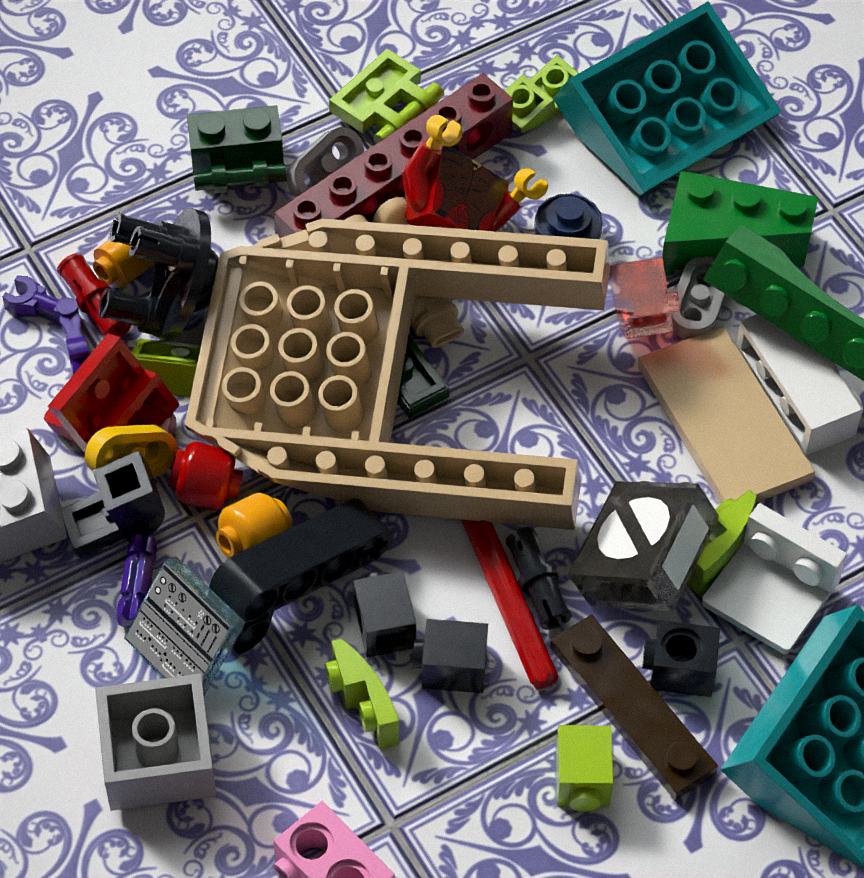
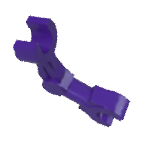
(64, 310)

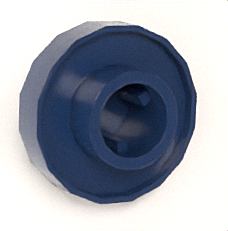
(568, 217)

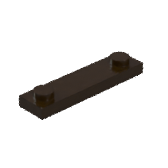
(633, 707)

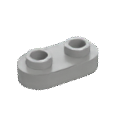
(319, 160)
(696, 300)

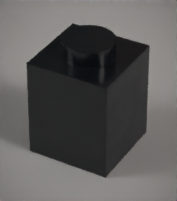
(452, 655)

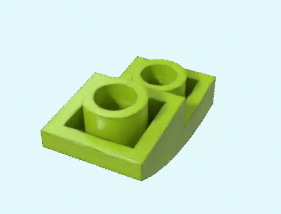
(534, 96)
(723, 542)
(363, 689)

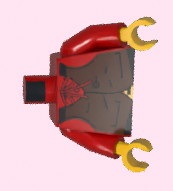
(457, 192)

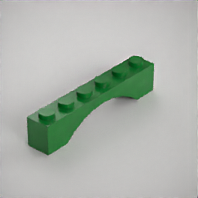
(776, 290)

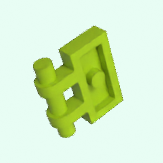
(377, 89)

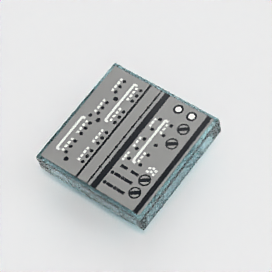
(183, 625)

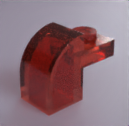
(642, 298)

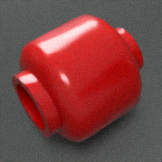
(204, 476)

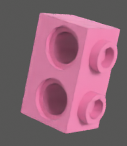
(344, 851)

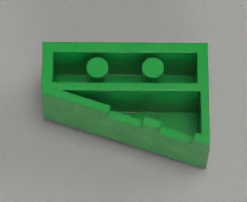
(712, 208)

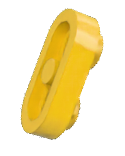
(120, 441)

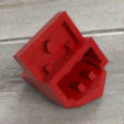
(110, 392)

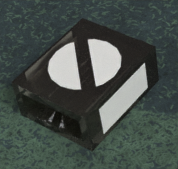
(644, 545)

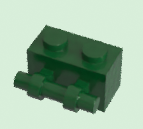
(236, 148)

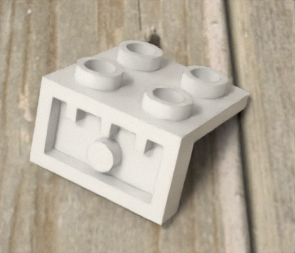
(776, 580)

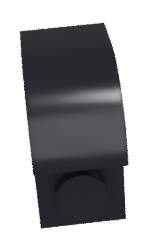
(122, 508)

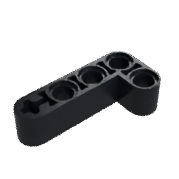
(296, 564)

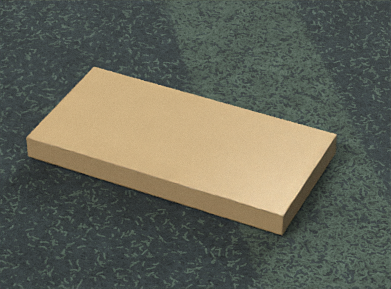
(725, 417)

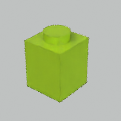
(584, 766)

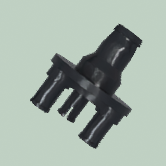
(181, 272)

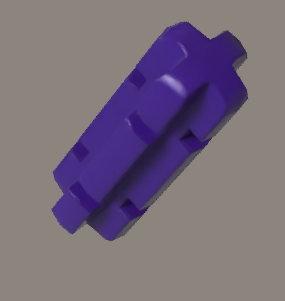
(136, 577)

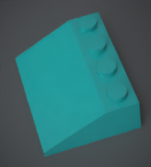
(667, 100)
(808, 740)

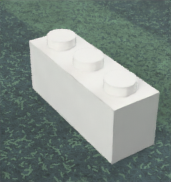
(800, 385)

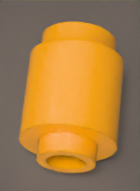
(116, 265)

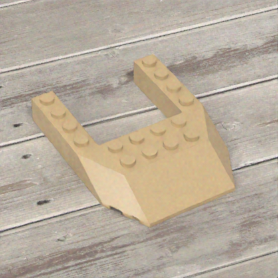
(312, 355)

